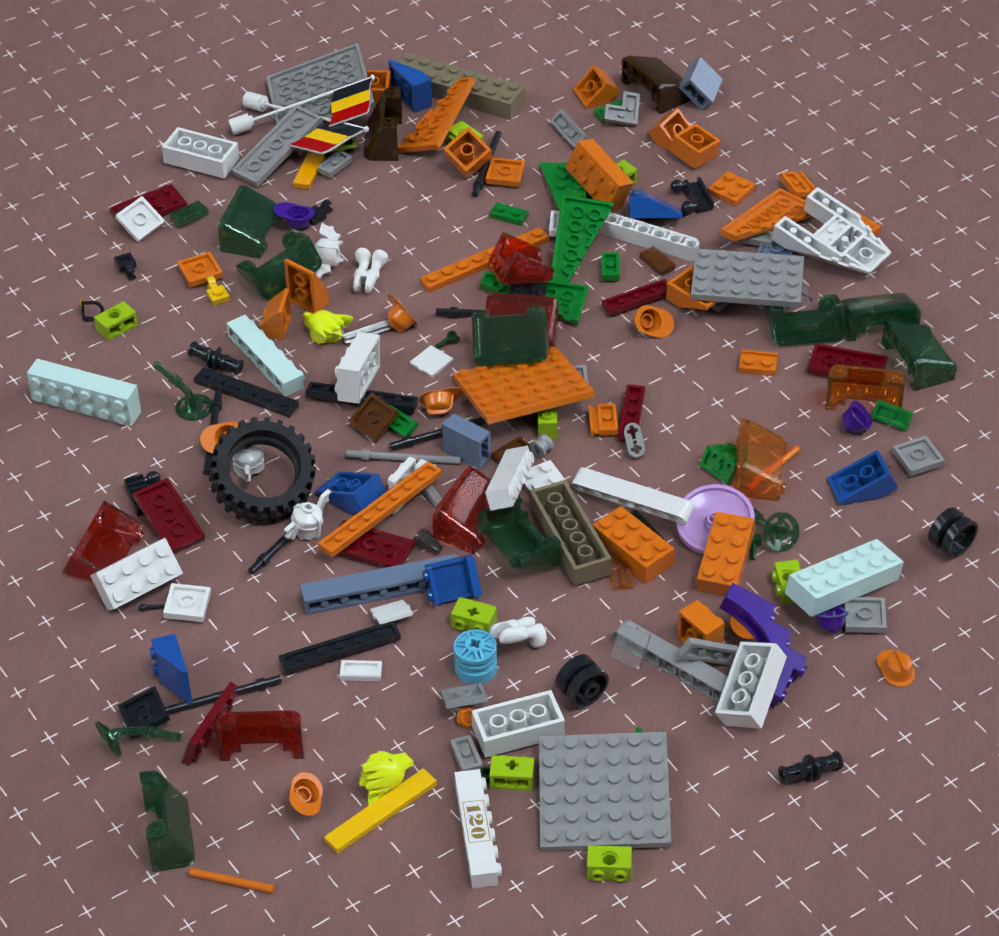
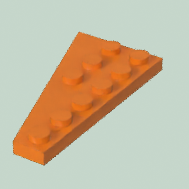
(436, 123)
(765, 215)

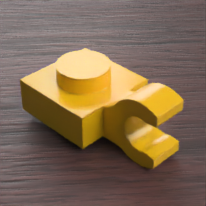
(215, 293)

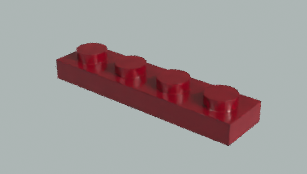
(635, 297)
(631, 409)

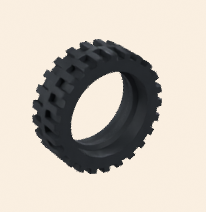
(268, 434)

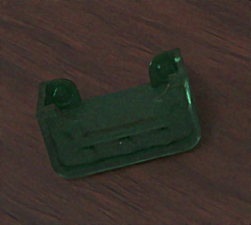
(247, 223)
(270, 277)
(876, 310)
(809, 326)
(510, 337)
(920, 351)
(519, 538)
(170, 839)

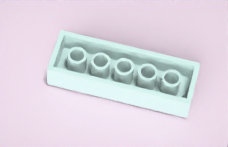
(84, 392)
(843, 577)

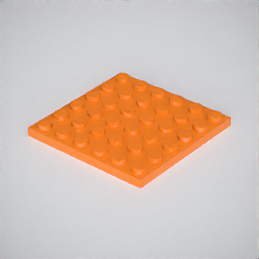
(524, 388)

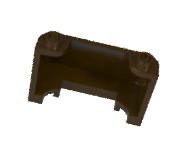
(656, 78)
(382, 124)

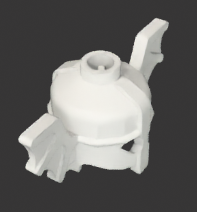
(328, 250)
(248, 461)
(307, 519)

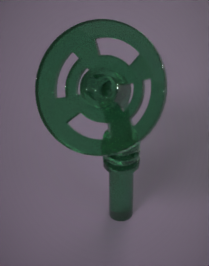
(193, 401)
(777, 530)
(112, 736)

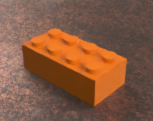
(599, 173)
(634, 544)
(725, 553)

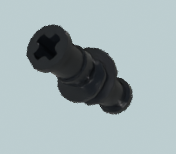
(215, 358)
(810, 768)

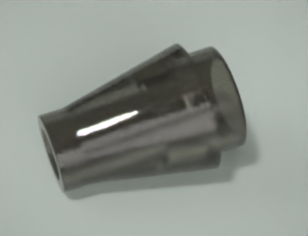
(427, 541)

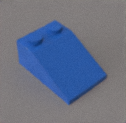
(414, 85)
(648, 206)
(863, 480)
(353, 490)
(170, 666)

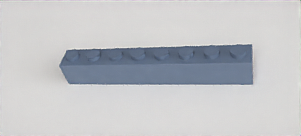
(366, 586)

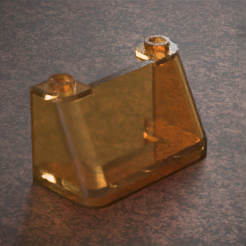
(864, 384)
(759, 461)

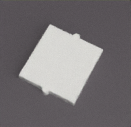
(431, 361)
(391, 612)

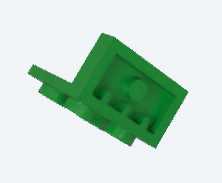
(720, 461)

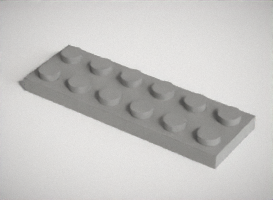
(275, 145)

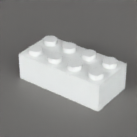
(200, 152)
(358, 367)
(136, 574)
(750, 684)
(517, 723)

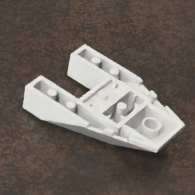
(839, 242)

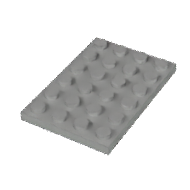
(747, 278)

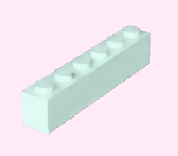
(265, 355)

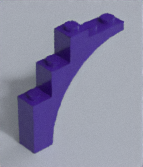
(757, 617)

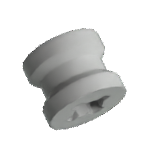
(541, 445)

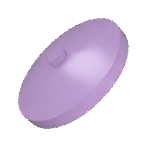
(707, 501)

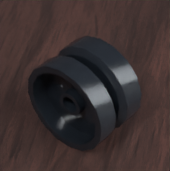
(953, 532)
(582, 681)

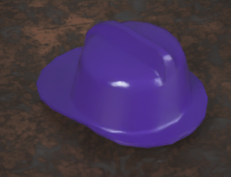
(295, 215)
(856, 418)
(832, 619)

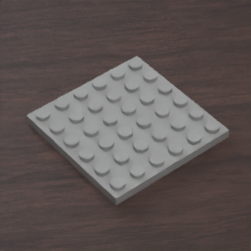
(316, 78)
(604, 791)

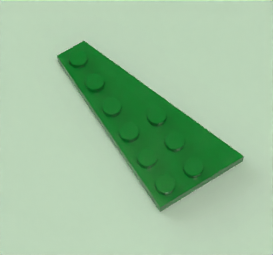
(561, 182)
(576, 230)
(569, 296)

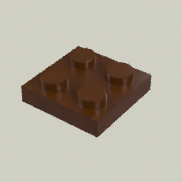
(373, 417)

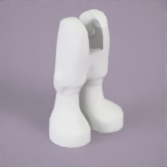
(368, 277)
(519, 630)

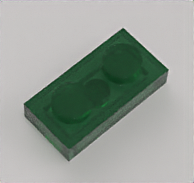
(189, 214)

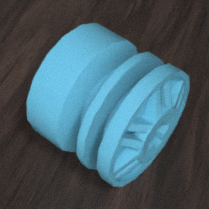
(475, 656)

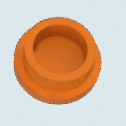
(464, 717)

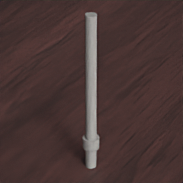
(366, 455)

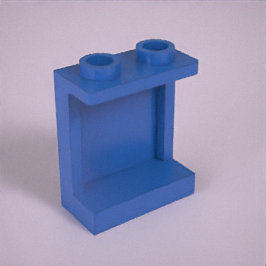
(452, 579)

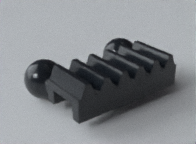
(697, 193)
(137, 483)

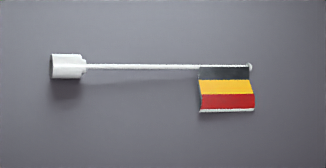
(346, 104)
(318, 141)

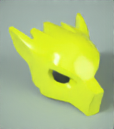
(326, 326)
(383, 775)

